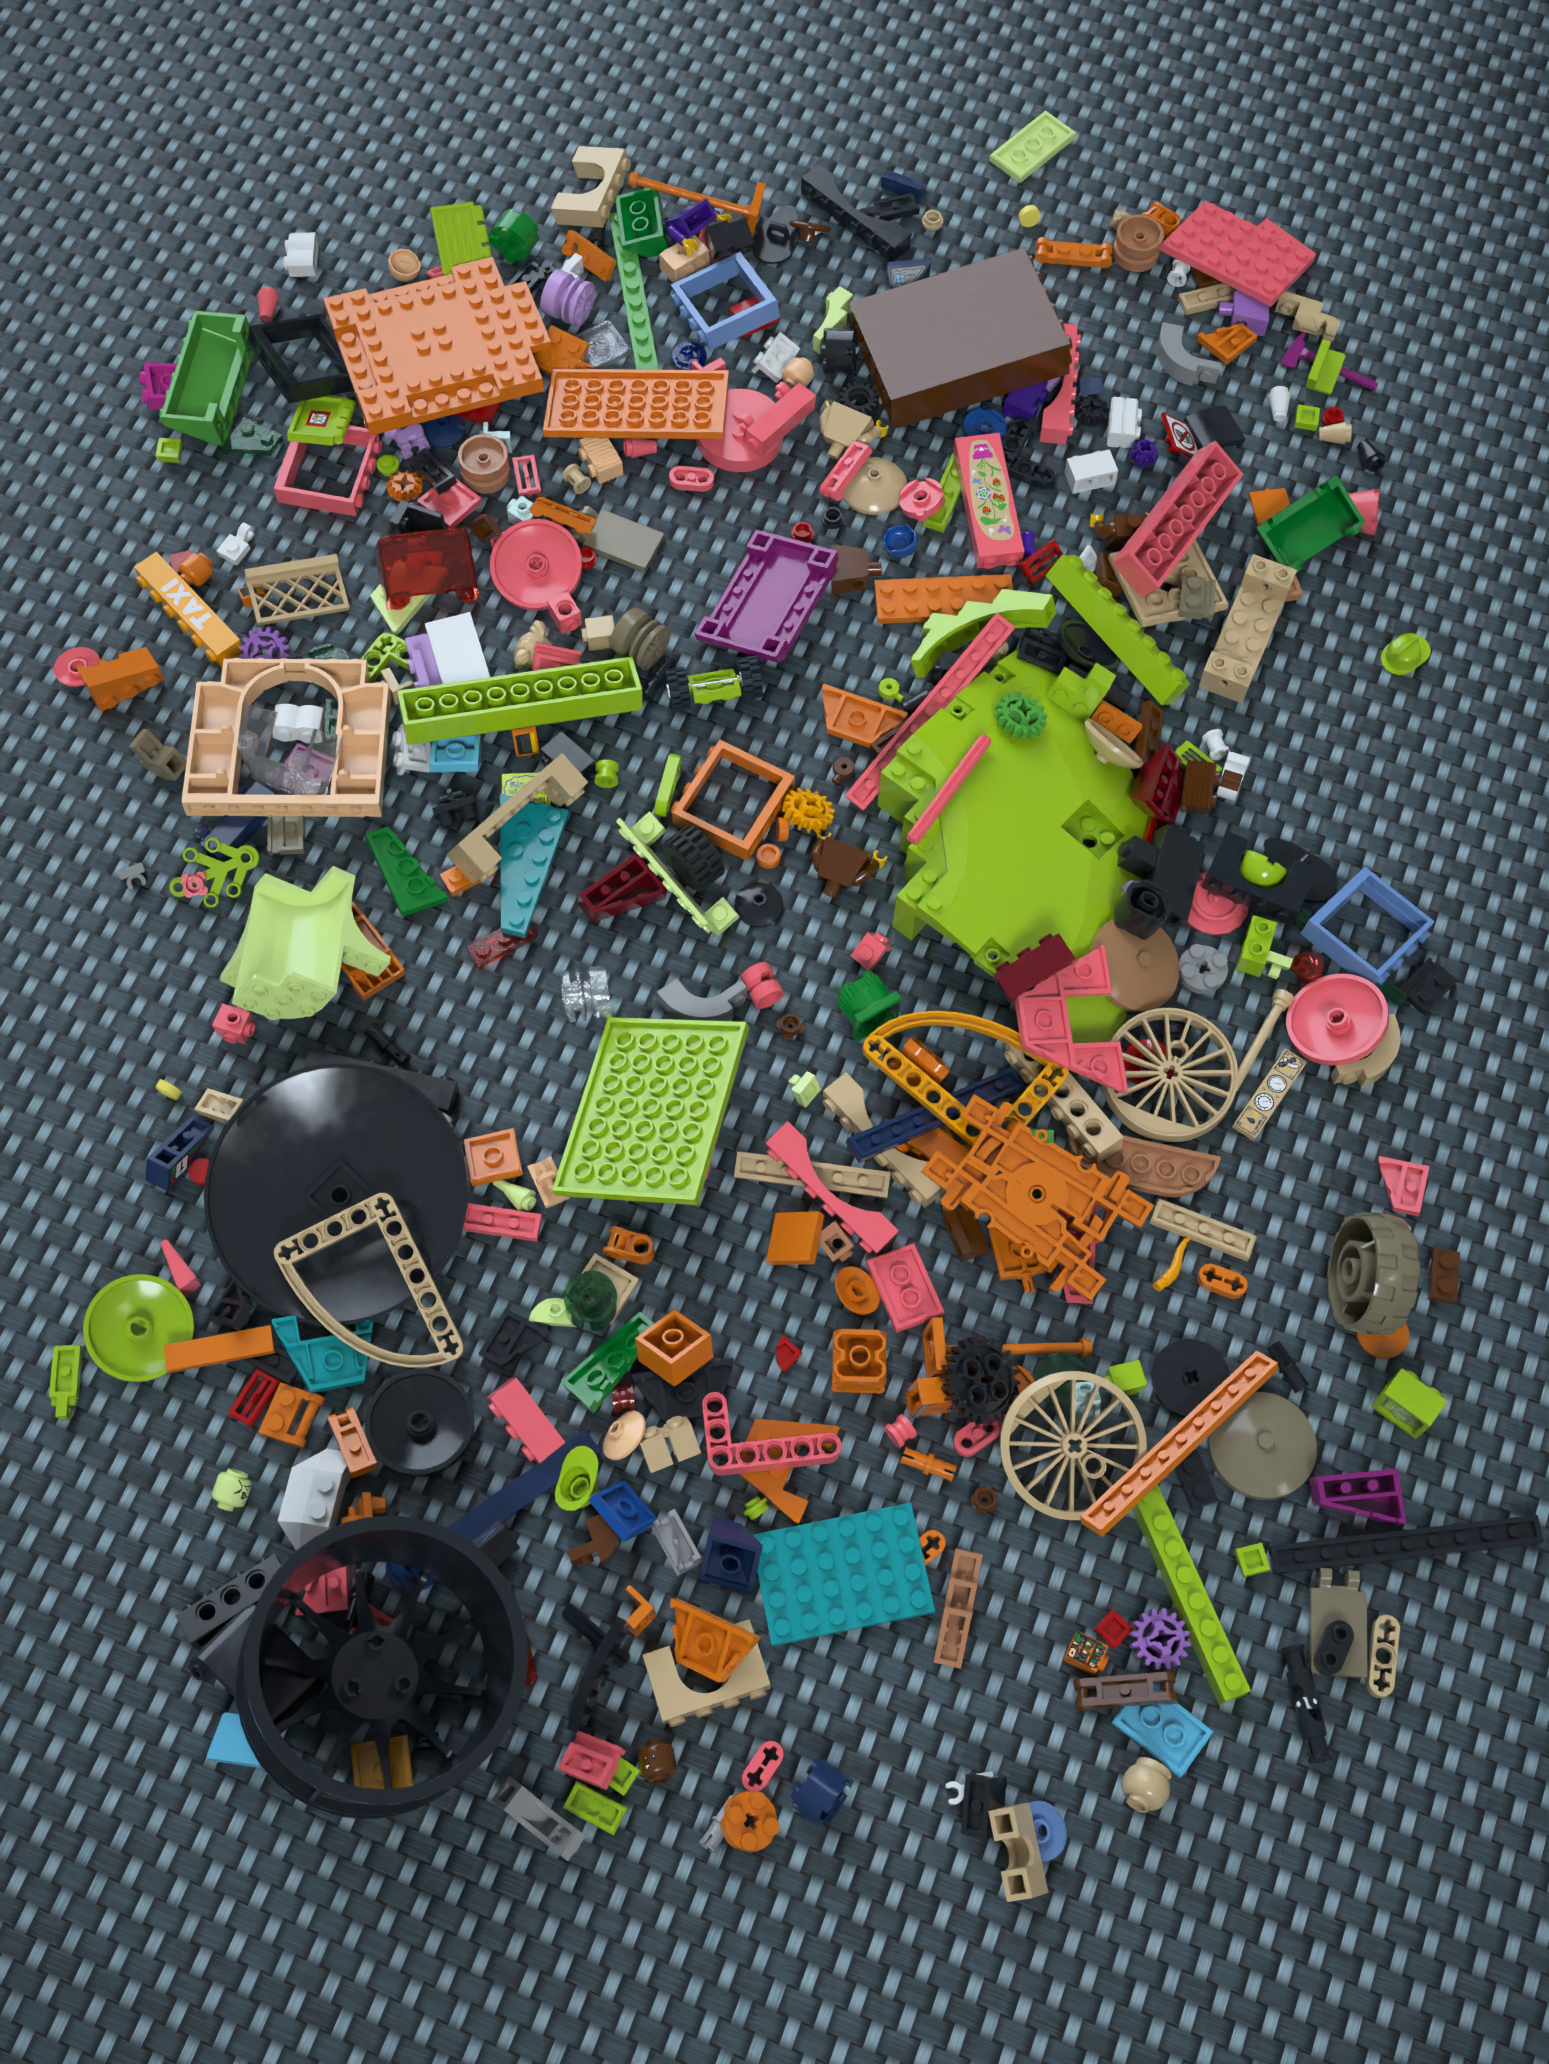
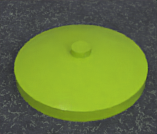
(132, 1324)

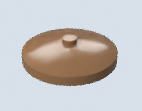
(1139, 970)

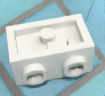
(776, 356)
(412, 756)

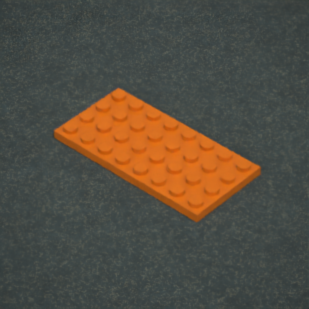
(636, 404)

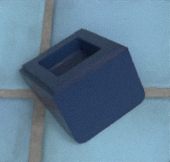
(1089, 385)

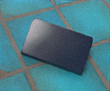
(902, 184)

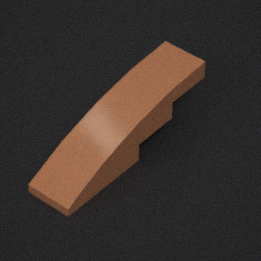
(958, 1608)

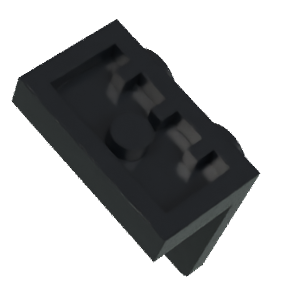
(413, 518)

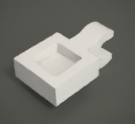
(235, 548)

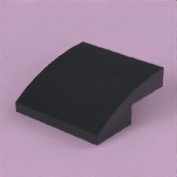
(1214, 425)
(1042, 649)

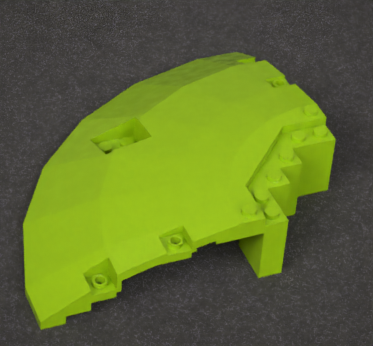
(1009, 844)

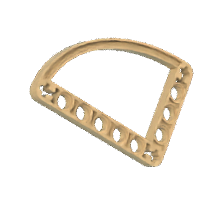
(406, 1267)

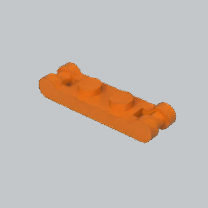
(1073, 253)

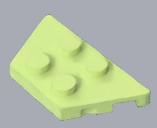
(397, 618)

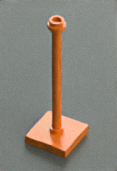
(749, 212)
(936, 1348)

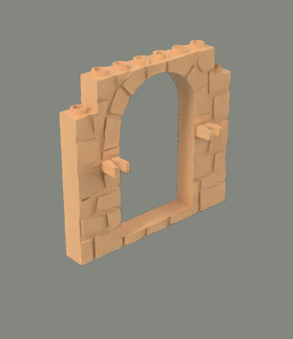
(218, 717)

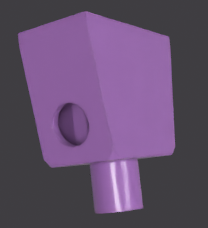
(1246, 311)

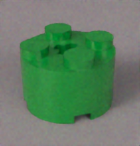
(514, 235)

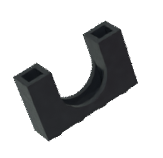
(1279, 902)

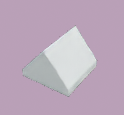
(1089, 558)

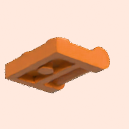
(284, 1411)

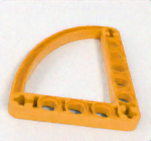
(946, 1101)

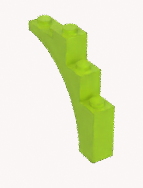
(950, 631)

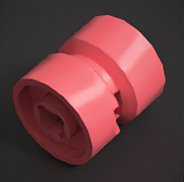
(762, 985)

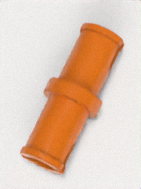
(928, 1464)

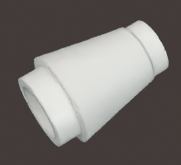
(1279, 402)

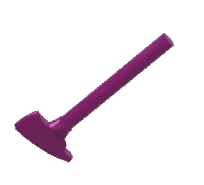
(1298, 351)

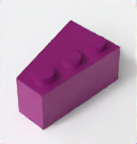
(1362, 1494)

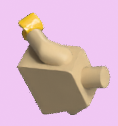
(844, 425)

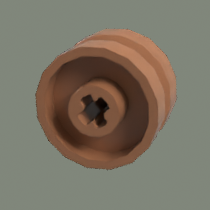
(1138, 243)
(484, 463)

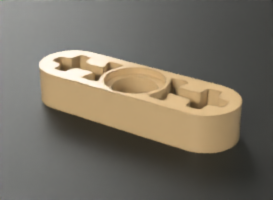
(1393, 1637)

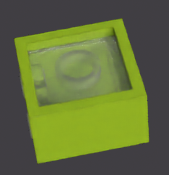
(1409, 1403)

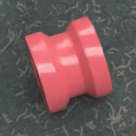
(900, 1431)

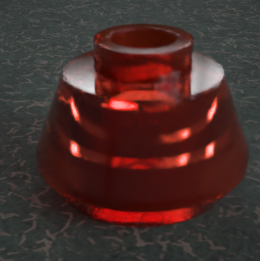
(1307, 966)

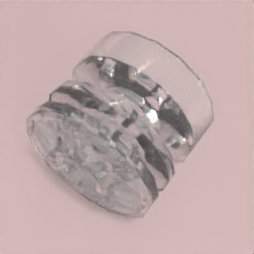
(586, 994)

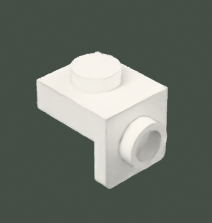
(574, 266)

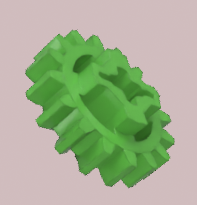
(1020, 716)

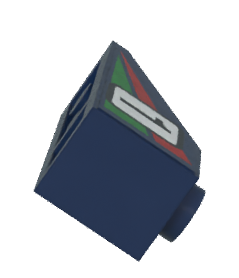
(176, 1154)

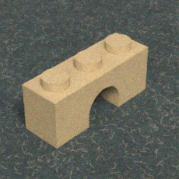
(1025, 1870)

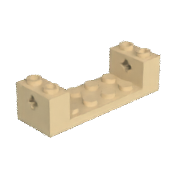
(1247, 628)
(558, 781)

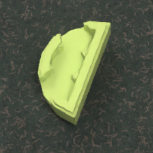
(550, 1313)

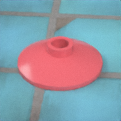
(65, 665)

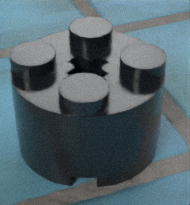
(839, 351)
(1142, 909)

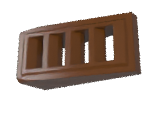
(484, 528)
(1106, 575)

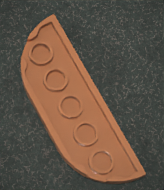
(1154, 1166)

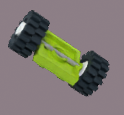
(714, 685)

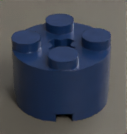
(821, 1793)

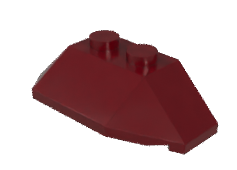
(1160, 786)

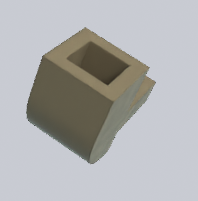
(156, 758)

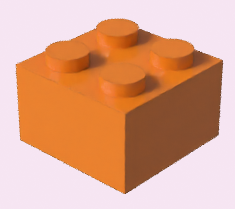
(674, 1347)

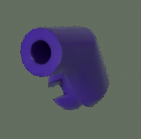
(1028, 540)

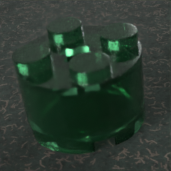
(583, 1288)

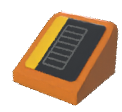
(245, 597)
(525, 741)

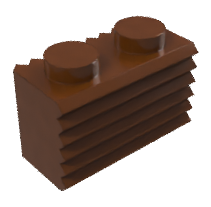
(1199, 787)

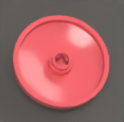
(535, 563)
(1337, 1019)

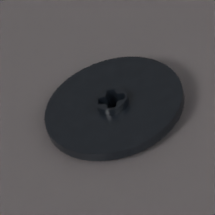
(1181, 1359)

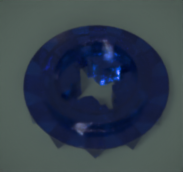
(688, 349)

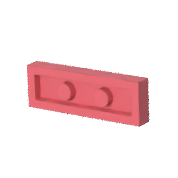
(503, 1222)

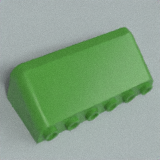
(209, 377)

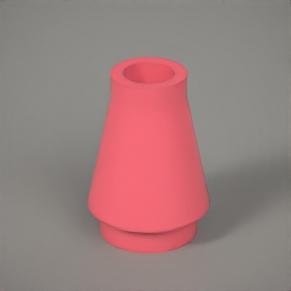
(267, 302)
(638, 447)

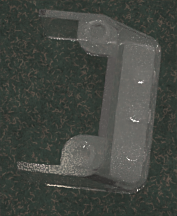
(306, 771)

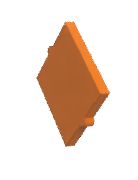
(1268, 503)

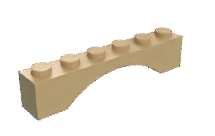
(847, 1102)

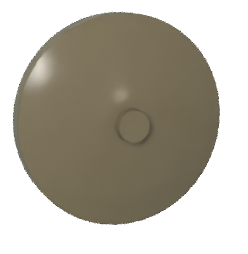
(1264, 1448)

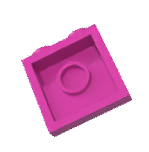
(156, 381)

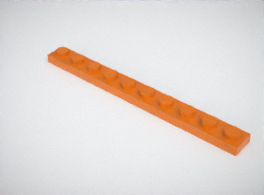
(1178, 1444)

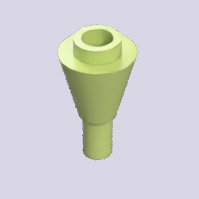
(520, 1197)

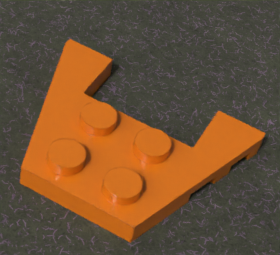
(772, 1482)

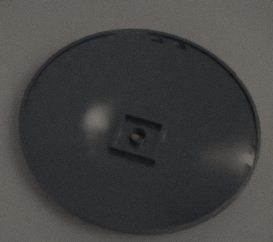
(299, 1145)

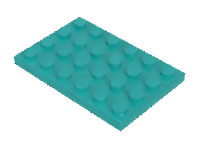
(843, 1574)

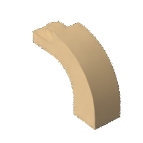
(1376, 1064)

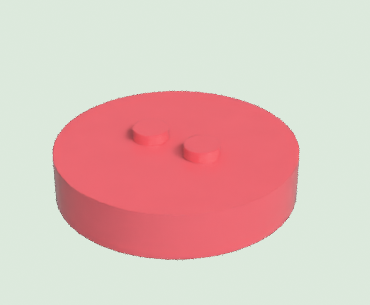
(731, 451)

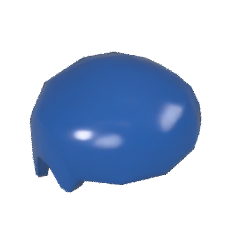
(900, 541)

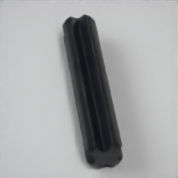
(591, 1632)

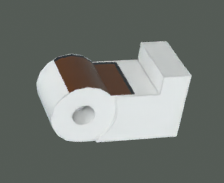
(1232, 775)

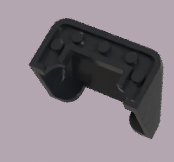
(282, 1690)

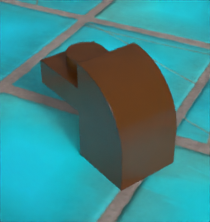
(603, 1544)

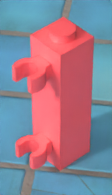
(779, 419)

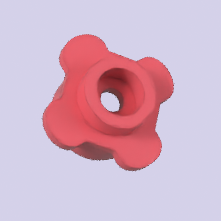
(199, 879)

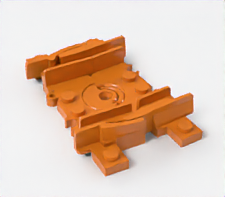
(1008, 1200)

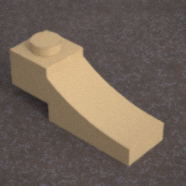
(218, 1105)

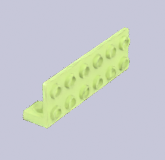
(642, 836)

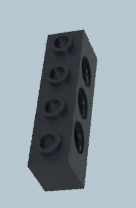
(218, 1599)

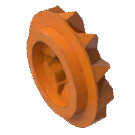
(410, 491)

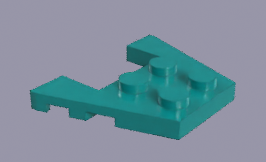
(324, 1361)

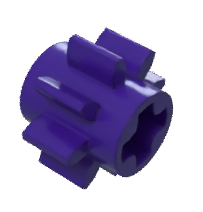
(1143, 453)

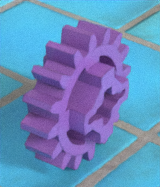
(272, 647)
(1161, 1650)

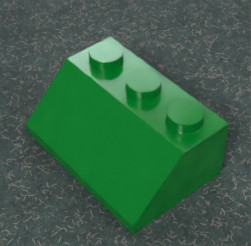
(642, 222)

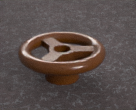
(809, 229)

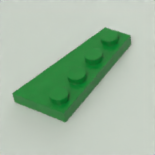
(403, 875)
(606, 1366)

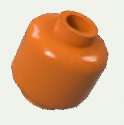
(196, 569)

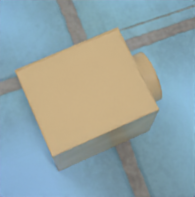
(598, 632)

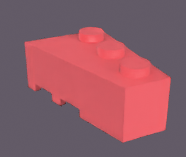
(524, 1420)

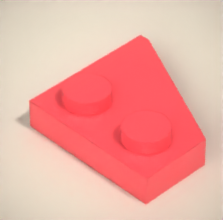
(1404, 1184)

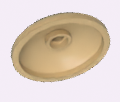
(878, 493)
(1111, 747)

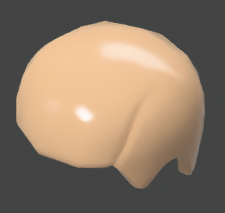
(404, 265)

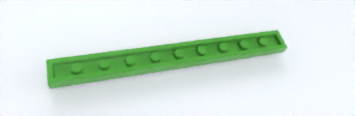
(634, 302)

